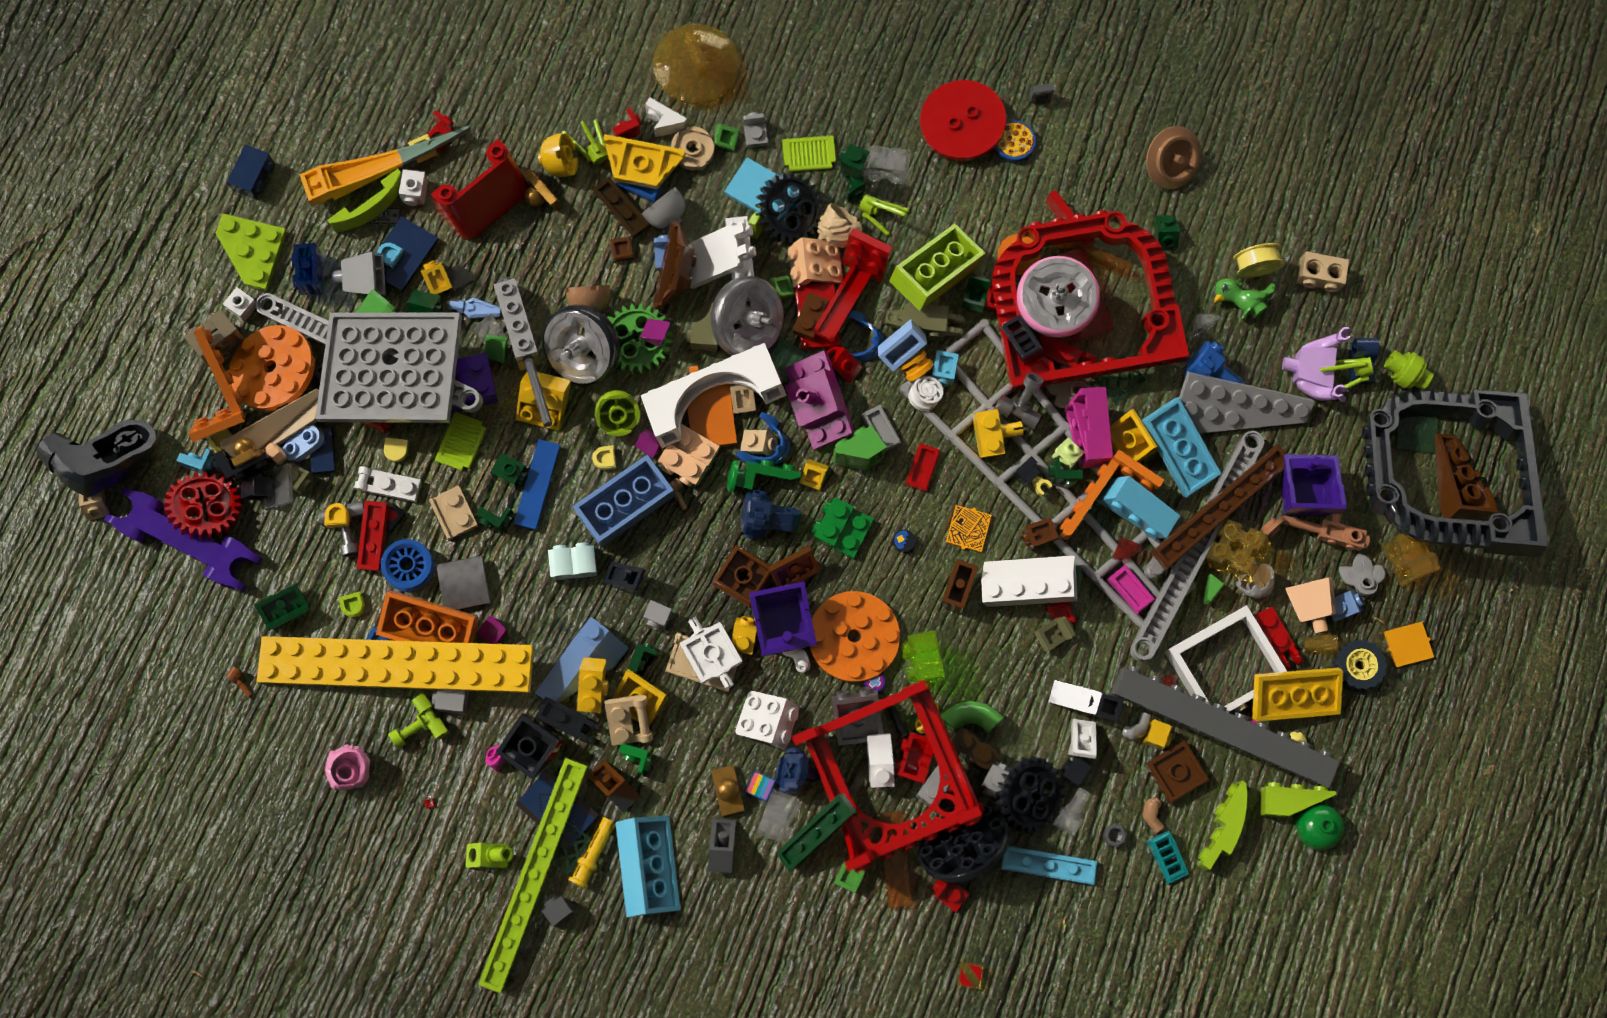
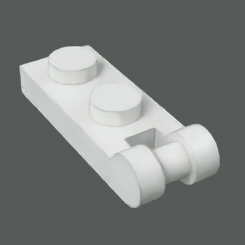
(388, 484)

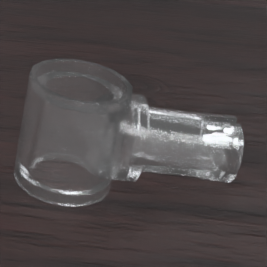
(1070, 816)

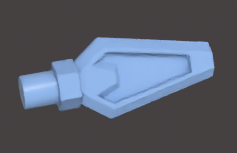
(475, 308)

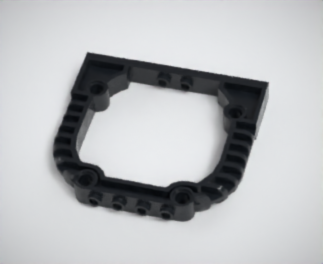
(1500, 411)

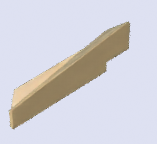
(279, 425)

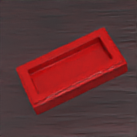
(922, 467)

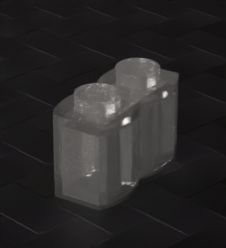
(888, 164)
(778, 816)

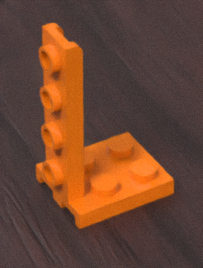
(224, 418)
(1122, 466)

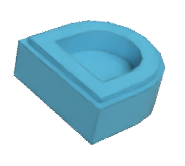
(391, 254)

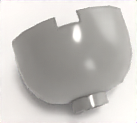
(666, 209)

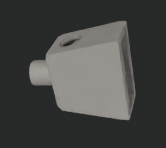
(362, 274)

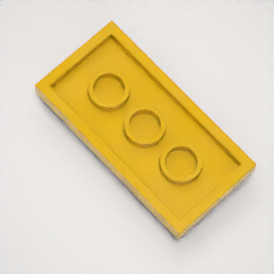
(1297, 694)

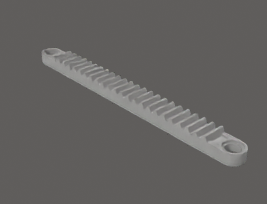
(316, 329)
(1187, 566)

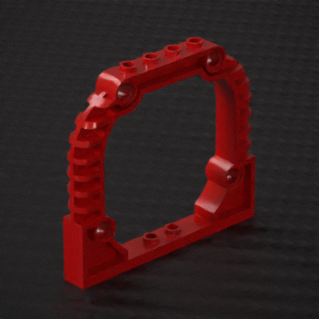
(1165, 342)

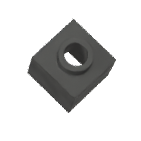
(557, 910)

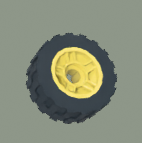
(1370, 659)

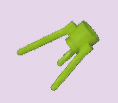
(596, 152)
(872, 205)
(1361, 367)

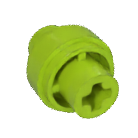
(1408, 370)

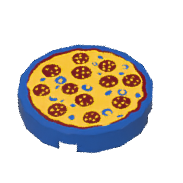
(1016, 142)

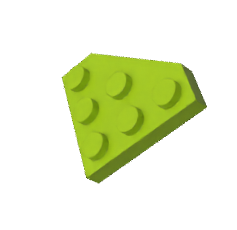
(251, 248)

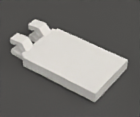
(720, 253)

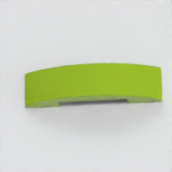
(371, 208)

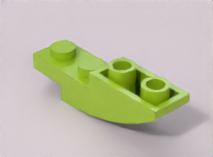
(1231, 819)

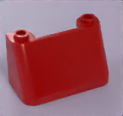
(485, 197)

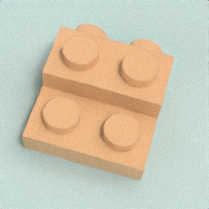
(689, 456)

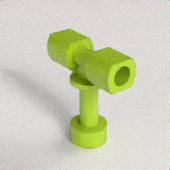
(426, 720)

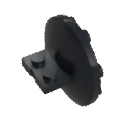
(966, 850)

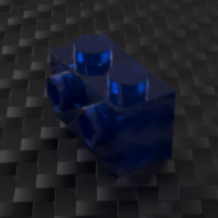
(308, 268)

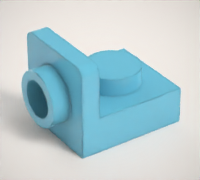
(945, 367)
(197, 463)

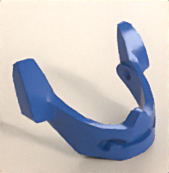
(876, 340)
(781, 450)

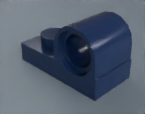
(1361, 348)

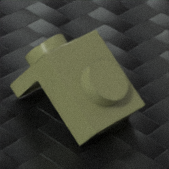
(1055, 633)

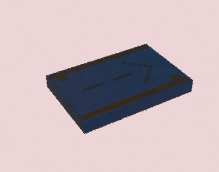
(536, 799)

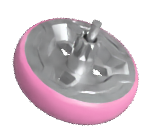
(1040, 310)

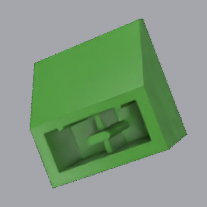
(861, 450)

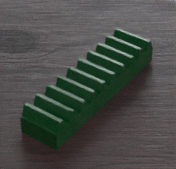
(816, 832)

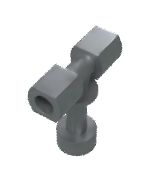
(1020, 406)
(355, 510)

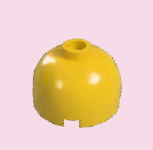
(557, 155)

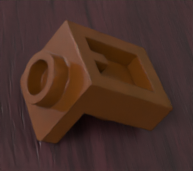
(1039, 533)

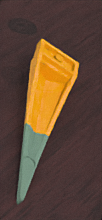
(344, 177)

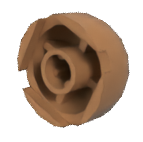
(593, 296)

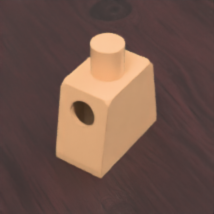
(1314, 602)

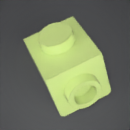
(1068, 453)

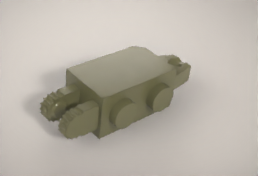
(931, 320)

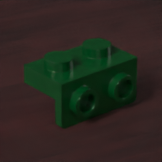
(282, 607)

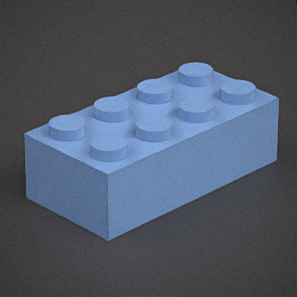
(623, 501)

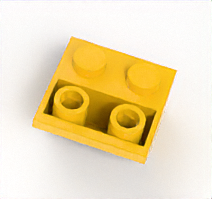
(556, 396)

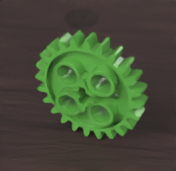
(644, 356)

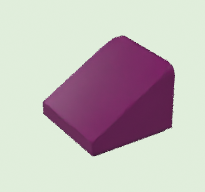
(655, 331)
(492, 631)

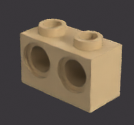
(1322, 266)

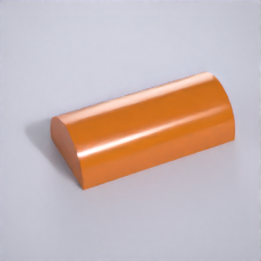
(423, 621)

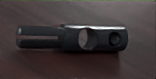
(900, 725)

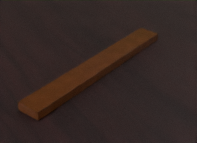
(1219, 508)

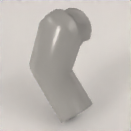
(1138, 730)

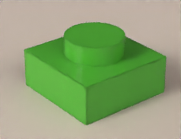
(848, 879)

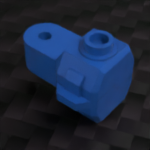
(1210, 361)

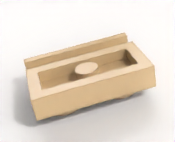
(453, 512)

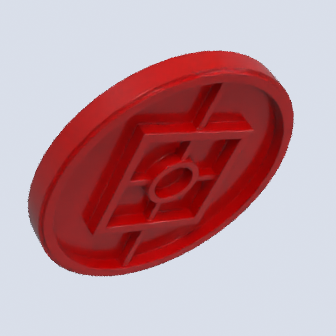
(963, 120)

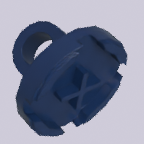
(793, 771)

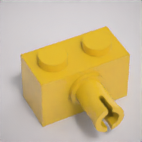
(991, 432)

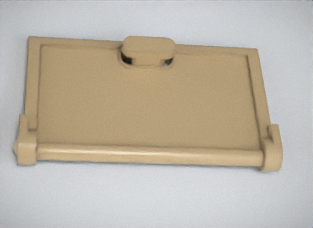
(680, 666)

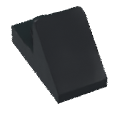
(624, 577)

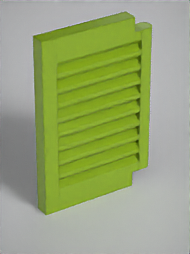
(809, 153)
(461, 442)

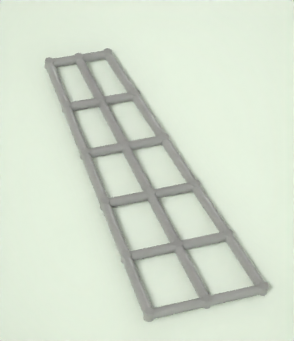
(1000, 481)

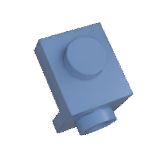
(1347, 605)

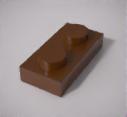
(810, 315)

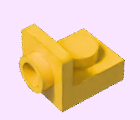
(435, 277)

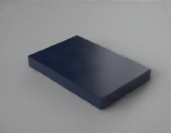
(417, 246)

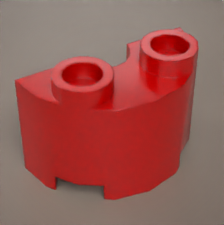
(915, 758)

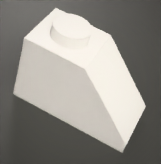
(880, 760)

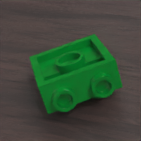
(842, 527)

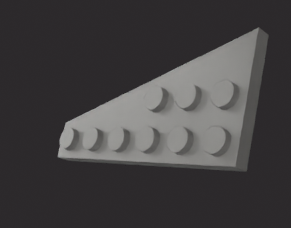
(1230, 405)

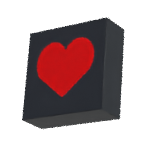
(394, 517)

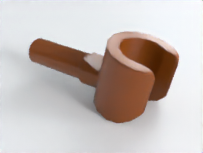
(234, 676)

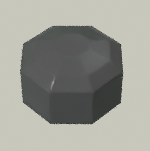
(1114, 835)

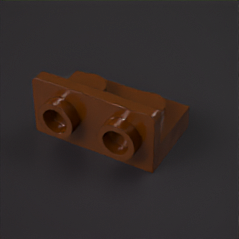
(794, 568)

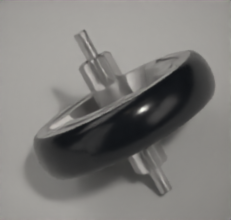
(569, 350)

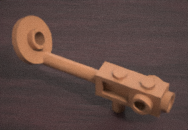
(1328, 531)

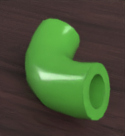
(971, 713)

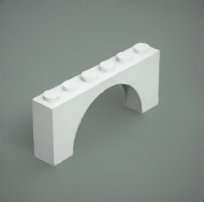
(668, 403)

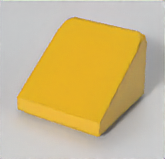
(814, 474)

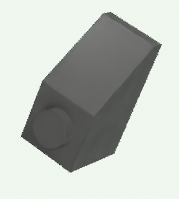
(721, 845)

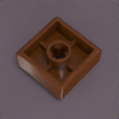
(740, 562)

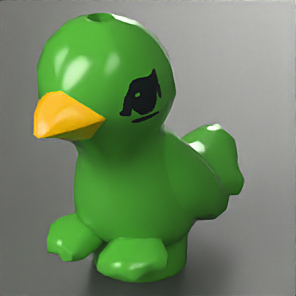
(1247, 300)

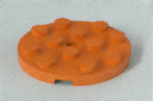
(288, 380)
(868, 617)

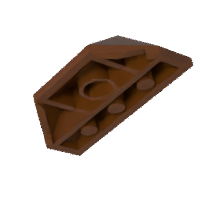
(675, 267)

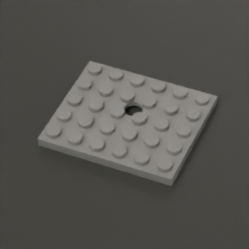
(365, 389)

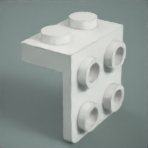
(768, 719)

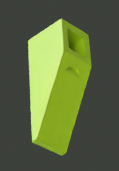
(1284, 801)

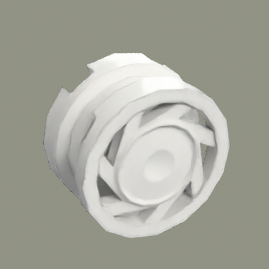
(925, 394)

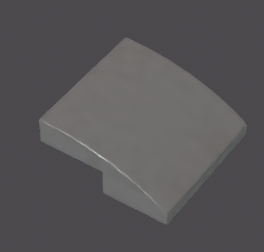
(463, 583)

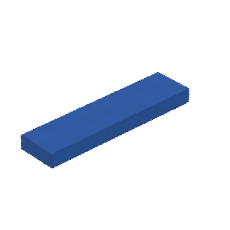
(537, 485)

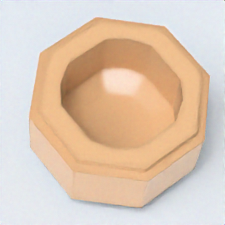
(275, 453)

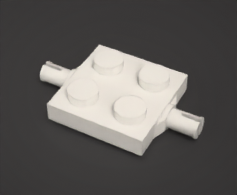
(710, 653)

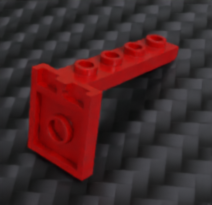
(867, 260)

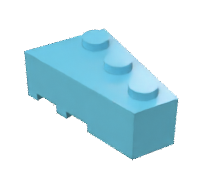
(1138, 506)

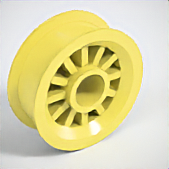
(1259, 260)

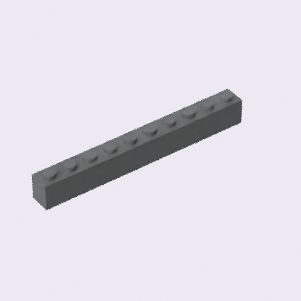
(1225, 727)

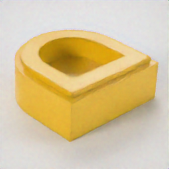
(336, 516)

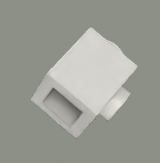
(413, 187)

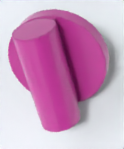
(493, 759)

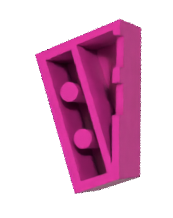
(1090, 426)

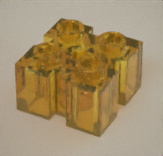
(1238, 550)
(1410, 559)

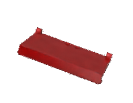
(823, 290)

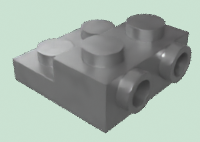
(846, 703)

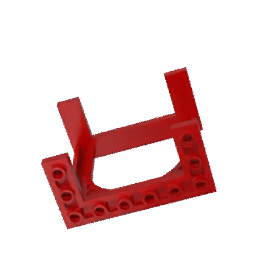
(859, 845)

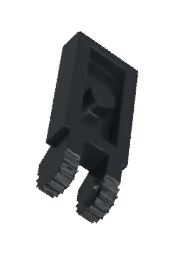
(566, 720)

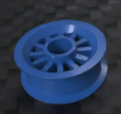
(396, 549)

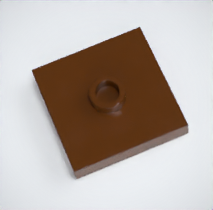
(1177, 771)

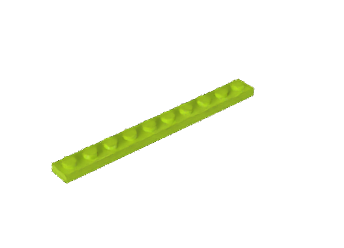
(533, 876)

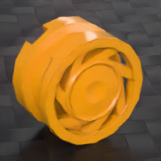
(916, 366)

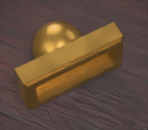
(539, 192)
(245, 451)
(727, 790)

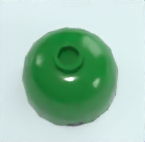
(1320, 827)

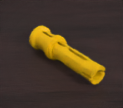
(588, 864)

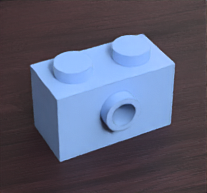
(902, 345)

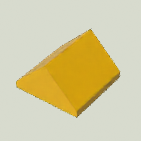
(1132, 437)
(634, 685)

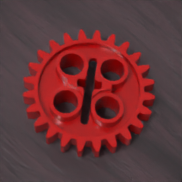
(179, 509)

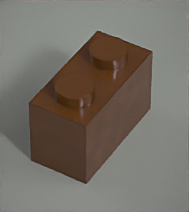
(959, 586)

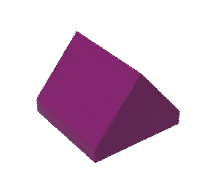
(648, 443)

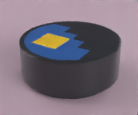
(904, 541)

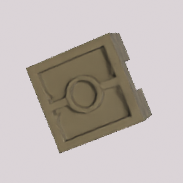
(225, 334)

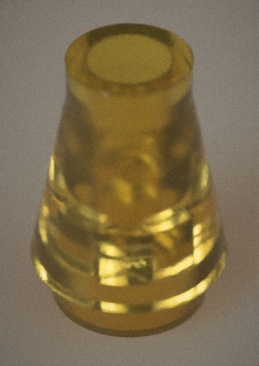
(1321, 643)

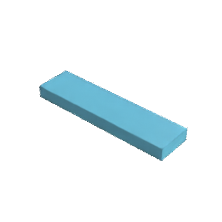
(1049, 865)

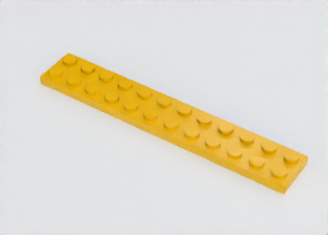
(396, 664)

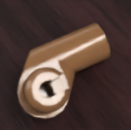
(1150, 814)

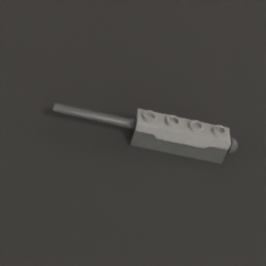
(521, 338)

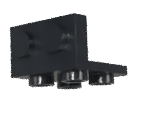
(225, 466)

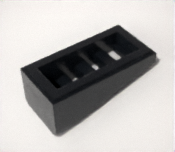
(1029, 352)

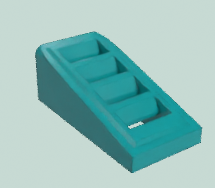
(1152, 844)

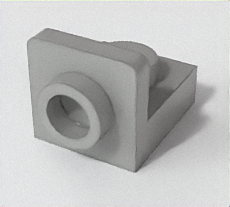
(755, 130)

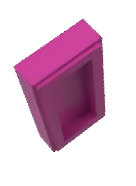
(1131, 589)

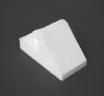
(669, 120)
(1083, 739)

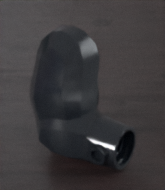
(102, 460)

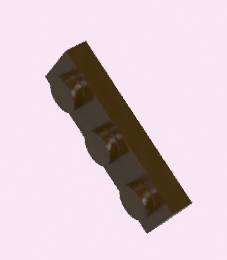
(621, 207)

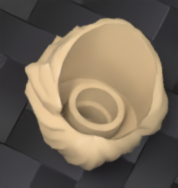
(837, 225)

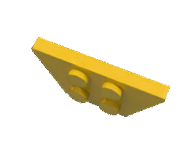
(641, 161)

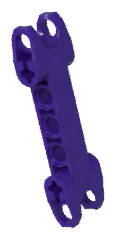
(220, 558)

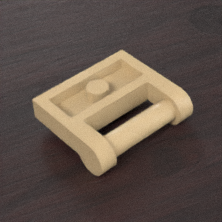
(621, 723)

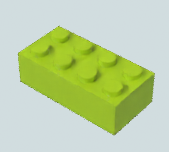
(937, 267)

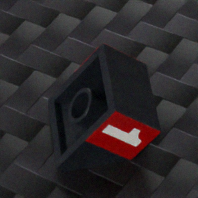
(530, 745)

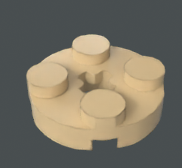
(703, 142)

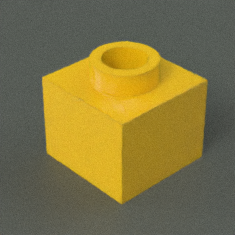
(1158, 735)

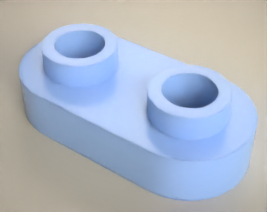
(302, 445)

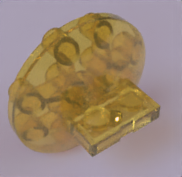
(695, 64)

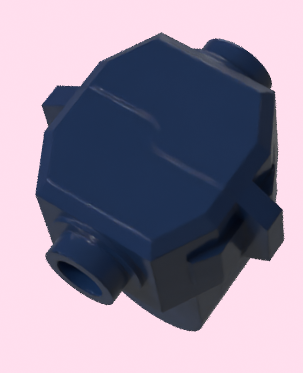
(761, 516)

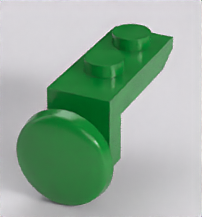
(745, 477)

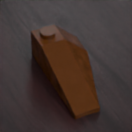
(1458, 484)

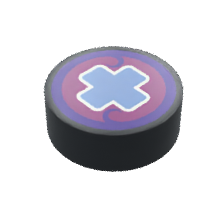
(877, 683)

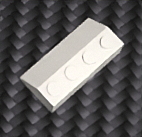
(1029, 581)

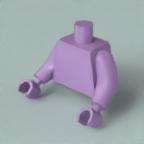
(1308, 363)

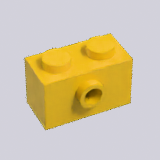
(592, 685)

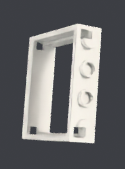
(1185, 674)

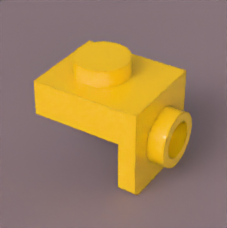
(744, 635)

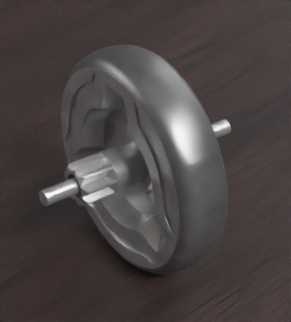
(765, 312)

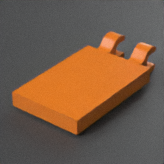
(712, 414)

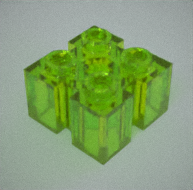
(923, 658)

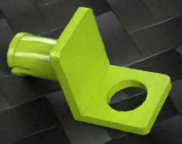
(488, 855)

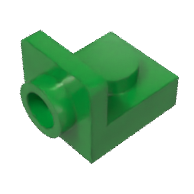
(633, 753)

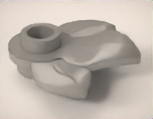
(1363, 571)

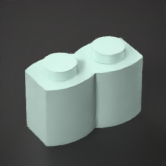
(572, 562)

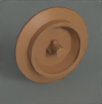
(1173, 157)

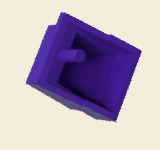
(1312, 485)
(782, 619)

